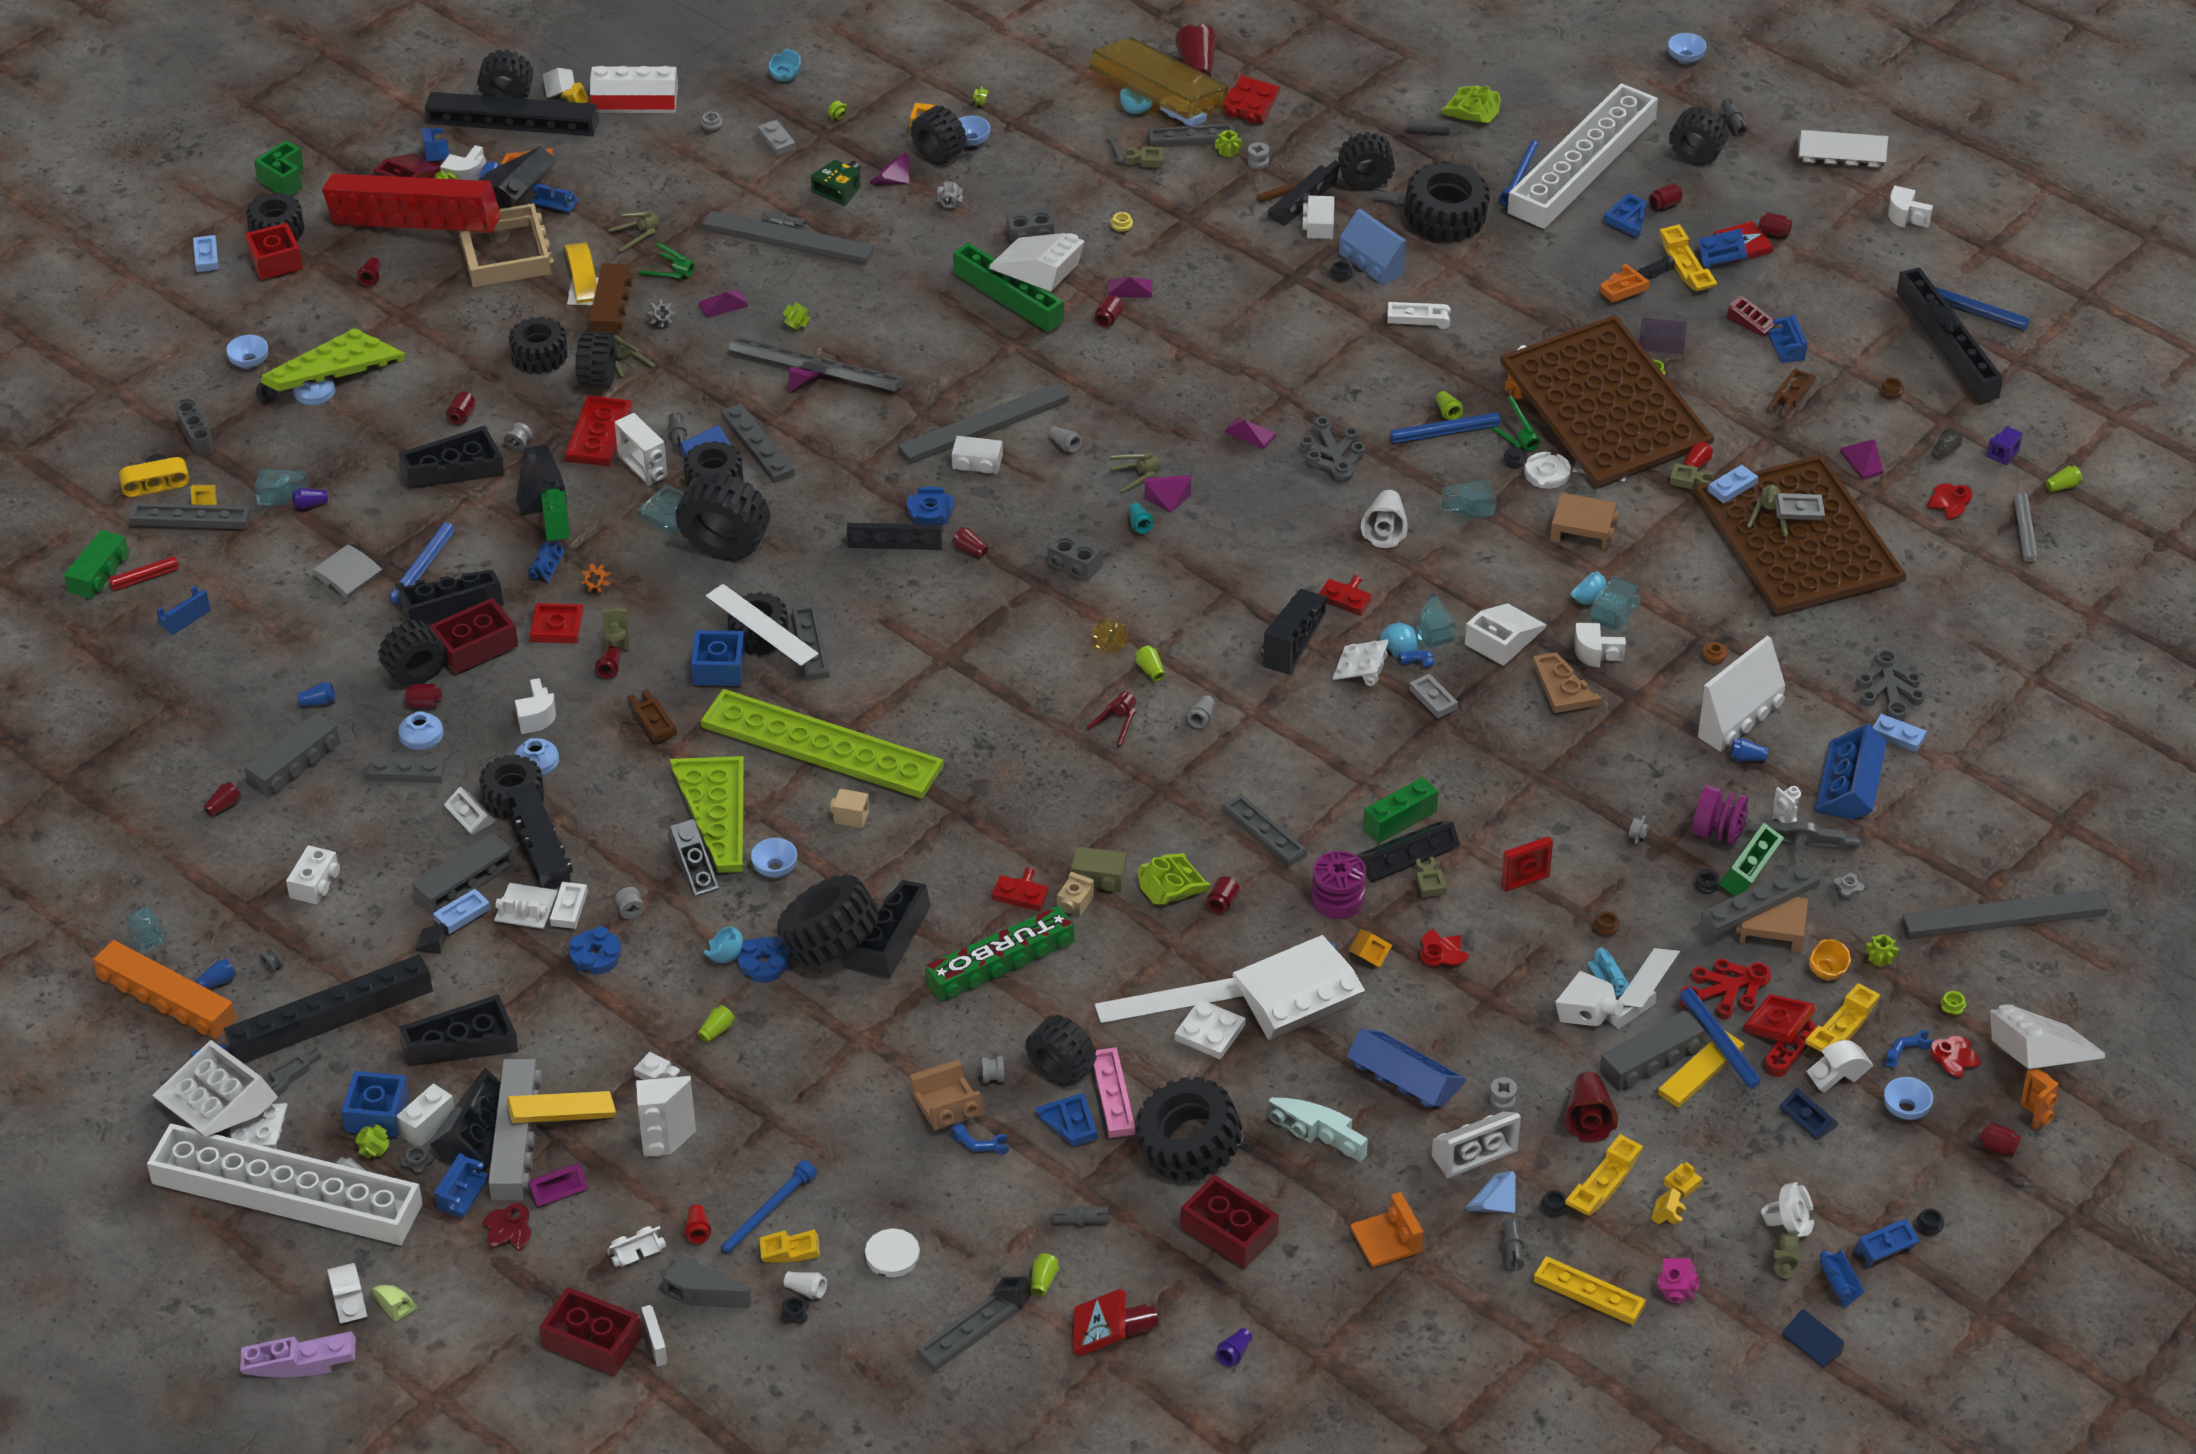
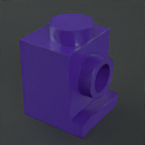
(2004, 445)

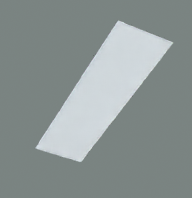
(1648, 977)

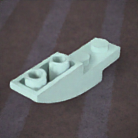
(1313, 1120)

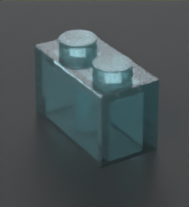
(1615, 603)

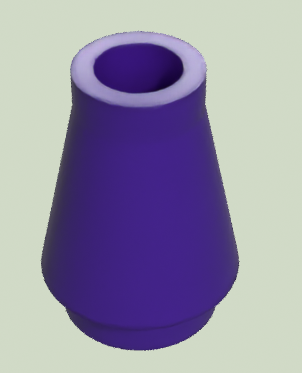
(307, 498)
(1233, 1348)

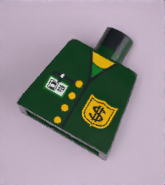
(837, 181)

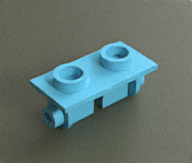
(1605, 968)

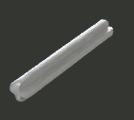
(2025, 527)

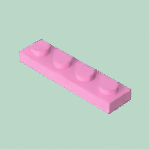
(1113, 1093)

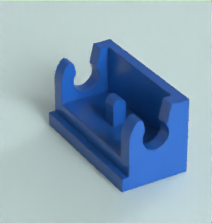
(434, 148)
(1788, 339)
(185, 612)
(460, 1186)
(1886, 1242)

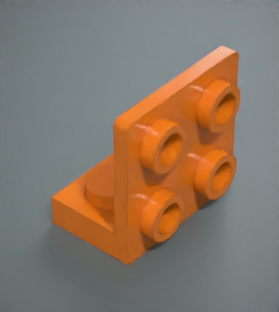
(1389, 1234)

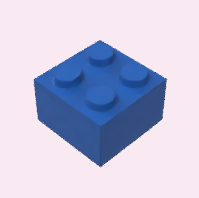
(718, 658)
(375, 1100)

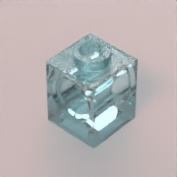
(145, 929)

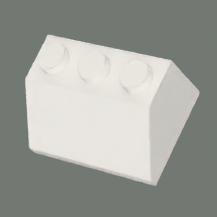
(665, 1114)
(1477, 1143)

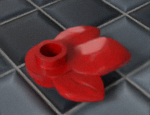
(1951, 498)
(1442, 950)
(1954, 1055)

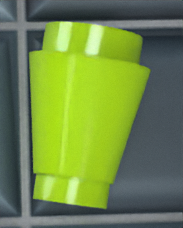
(1449, 406)
(2064, 479)
(1150, 662)
(716, 1023)
(1043, 1273)

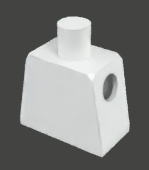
(1587, 1001)

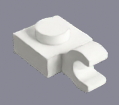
(655, 1067)

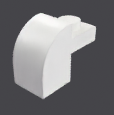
(465, 168)
(1906, 210)
(1593, 648)
(537, 711)
(1840, 1060)
(347, 1292)

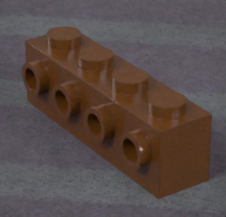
(611, 298)

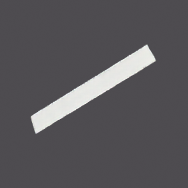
(762, 624)
(1167, 1000)

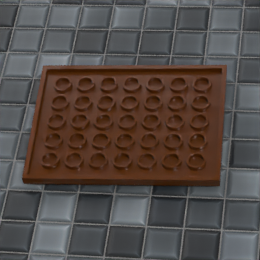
(1606, 400)
(1817, 557)

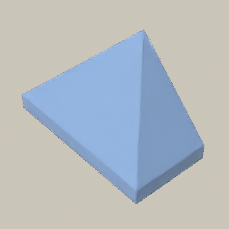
(1496, 1195)

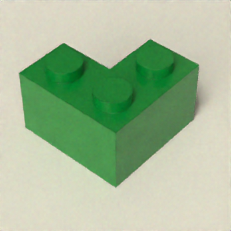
(281, 168)

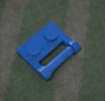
(1722, 248)

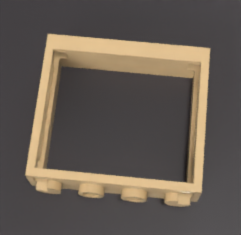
(516, 269)

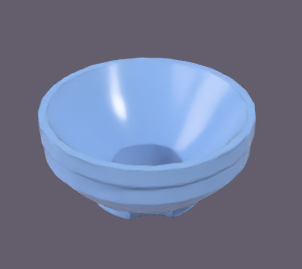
(1687, 44)
(977, 128)
(246, 347)
(315, 392)
(421, 736)
(546, 758)
(774, 851)
(1908, 1091)

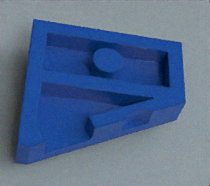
(1627, 214)
(1069, 1119)

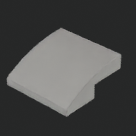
(347, 571)

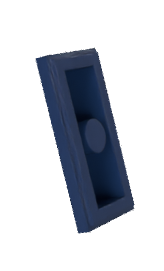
(1808, 1114)
(1814, 1338)

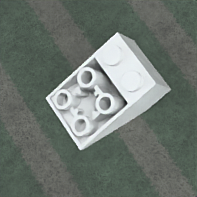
(1501, 632)

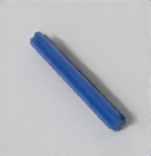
(1984, 310)
(1445, 427)
(425, 558)
(1720, 1038)

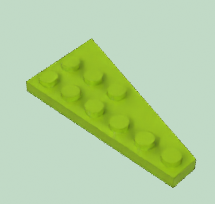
(337, 357)
(716, 801)

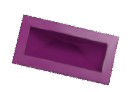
(895, 172)
(1130, 287)
(723, 303)
(800, 377)
(1250, 432)
(1863, 458)
(1167, 491)
(557, 1184)

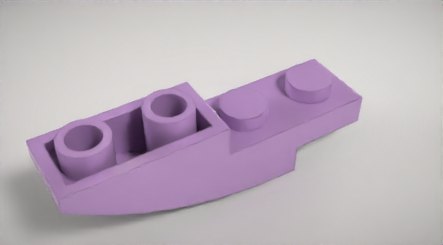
(296, 1359)

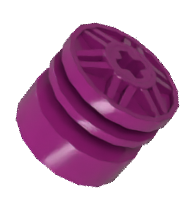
(1720, 815)
(1338, 884)

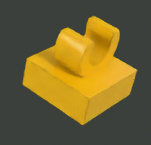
(576, 94)
(203, 495)
(1683, 1180)
(1668, 1207)

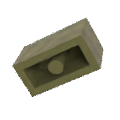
(1102, 866)

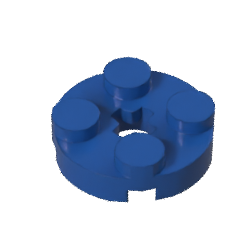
(938, 514)
(595, 939)
(764, 947)

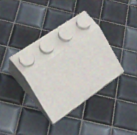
(1040, 259)
(1741, 695)
(1298, 986)
(2039, 1040)
(215, 1091)

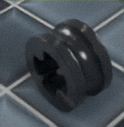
(1707, 875)

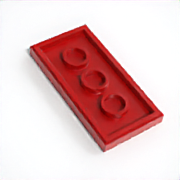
(595, 433)

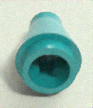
(1140, 519)

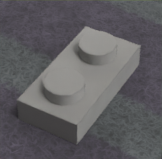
(776, 137)
(1799, 506)
(1433, 696)

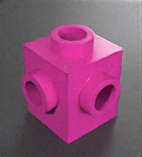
(1678, 1279)

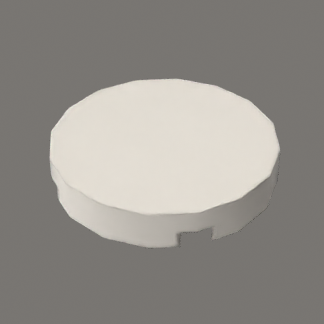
(1547, 470)
(892, 1252)

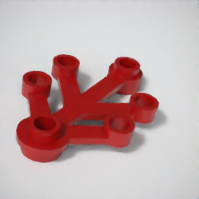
(1755, 976)

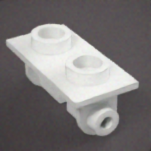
(1785, 805)
(645, 1241)

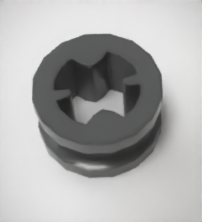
(271, 960)

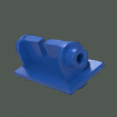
(558, 200)
(547, 560)
(1841, 1276)

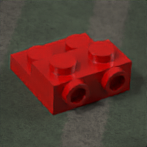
(1251, 100)

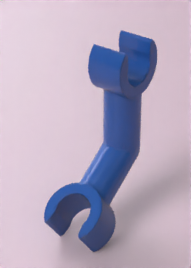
(1903, 1042)
(961, 1135)

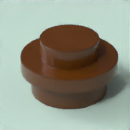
(1892, 387)
(1606, 923)

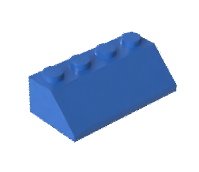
(1851, 774)
(1404, 1067)

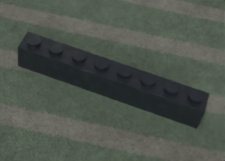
(511, 114)
(1957, 347)
(328, 1009)

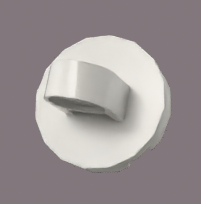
(1791, 1210)

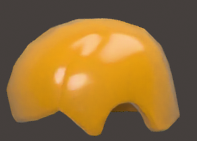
(1829, 959)

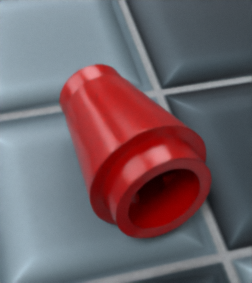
(1699, 454)
(697, 1225)

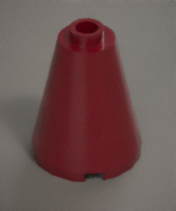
(1197, 47)
(1590, 1109)

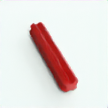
(143, 573)

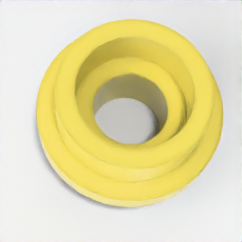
(1121, 222)

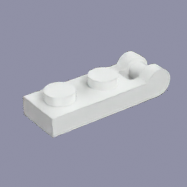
(1419, 314)

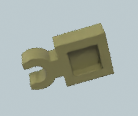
(1148, 156)
(1687, 476)
(1430, 881)

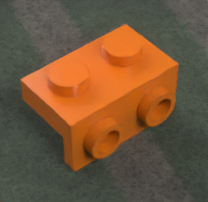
(2039, 1097)

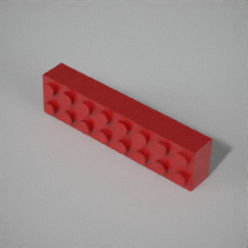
(411, 202)

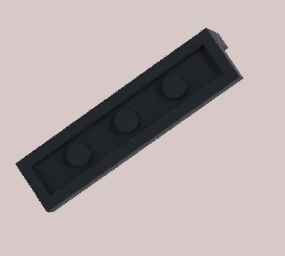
(1313, 185)
(895, 536)
(1408, 848)

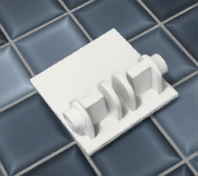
(1363, 661)
(525, 905)
(263, 1129)

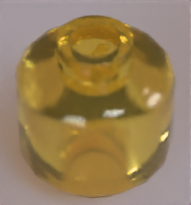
(1110, 635)

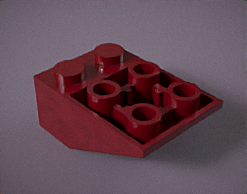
(408, 166)

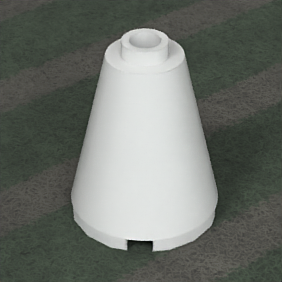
(1385, 520)

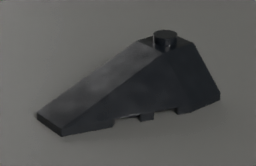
(516, 178)
(537, 476)
(471, 1123)

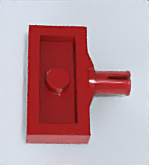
(1346, 595)
(1021, 891)

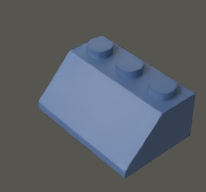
(1373, 248)

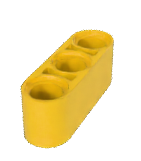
(153, 477)

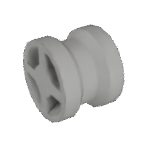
(1258, 155)
(518, 437)
(630, 903)
(993, 1069)
(1503, 1094)

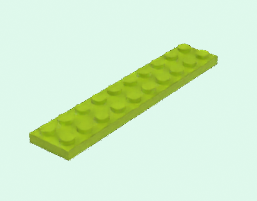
(822, 743)

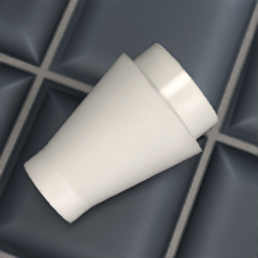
(806, 1283)

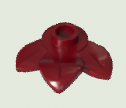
(506, 1229)

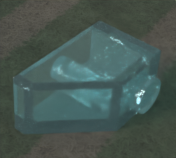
(276, 486)
(1470, 499)
(1435, 624)

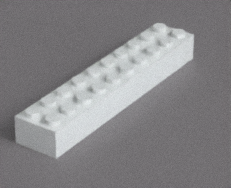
(1582, 156)
(285, 1184)

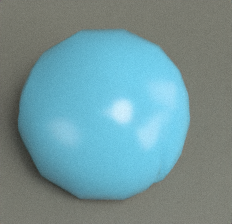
(785, 66)
(1133, 102)
(1589, 588)
(1400, 637)
(725, 945)

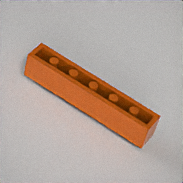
(164, 989)

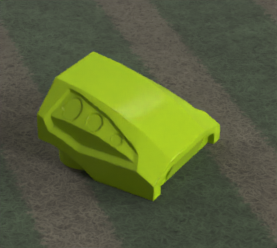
(1473, 104)
(1170, 879)

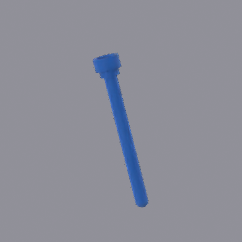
(1504, 196)
(803, 1173)

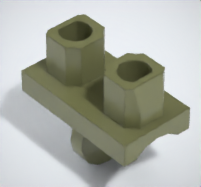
(615, 627)
(1787, 1255)

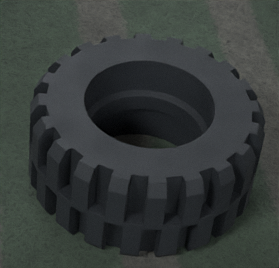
(1444, 219)
(722, 516)
(828, 920)
(1201, 1152)

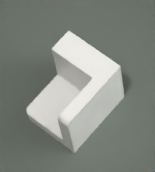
(557, 81)

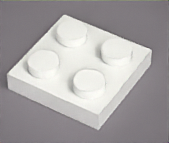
(1209, 1029)

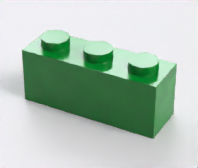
(555, 514)
(96, 564)
(1400, 810)
(1751, 860)

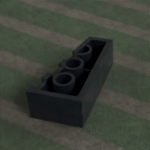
(452, 459)
(446, 597)
(1292, 631)
(537, 837)
(895, 929)
(460, 1033)

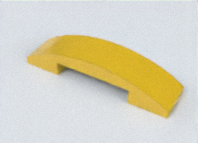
(1686, 264)
(582, 271)
(1847, 1020)
(1607, 1176)

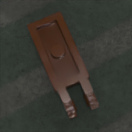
(1792, 391)
(652, 716)

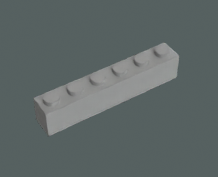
(513, 1140)

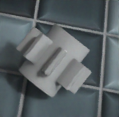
(949, 194)
(663, 308)

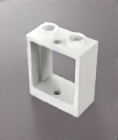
(642, 450)

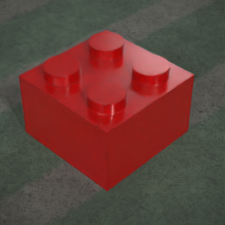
(273, 251)

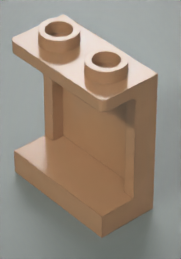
(1585, 518)
(1779, 923)
(945, 1095)

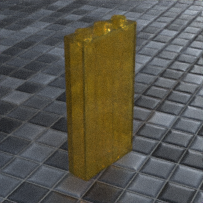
(1158, 77)

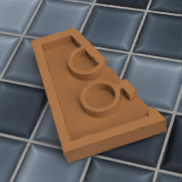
(1562, 685)

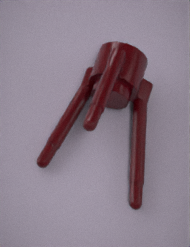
(1121, 706)

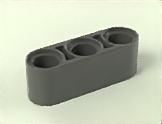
(194, 427)

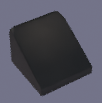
(432, 939)
(1014, 1290)

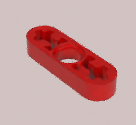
(1789, 1057)

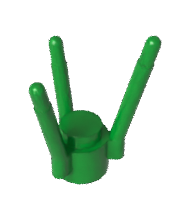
(681, 265)
(1526, 437)

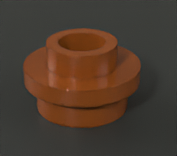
(1715, 653)

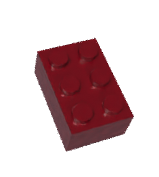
(475, 635)
(1229, 1221)
(590, 1331)

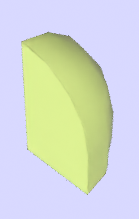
(393, 1301)

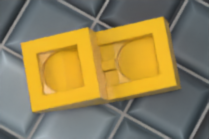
(784, 1248)

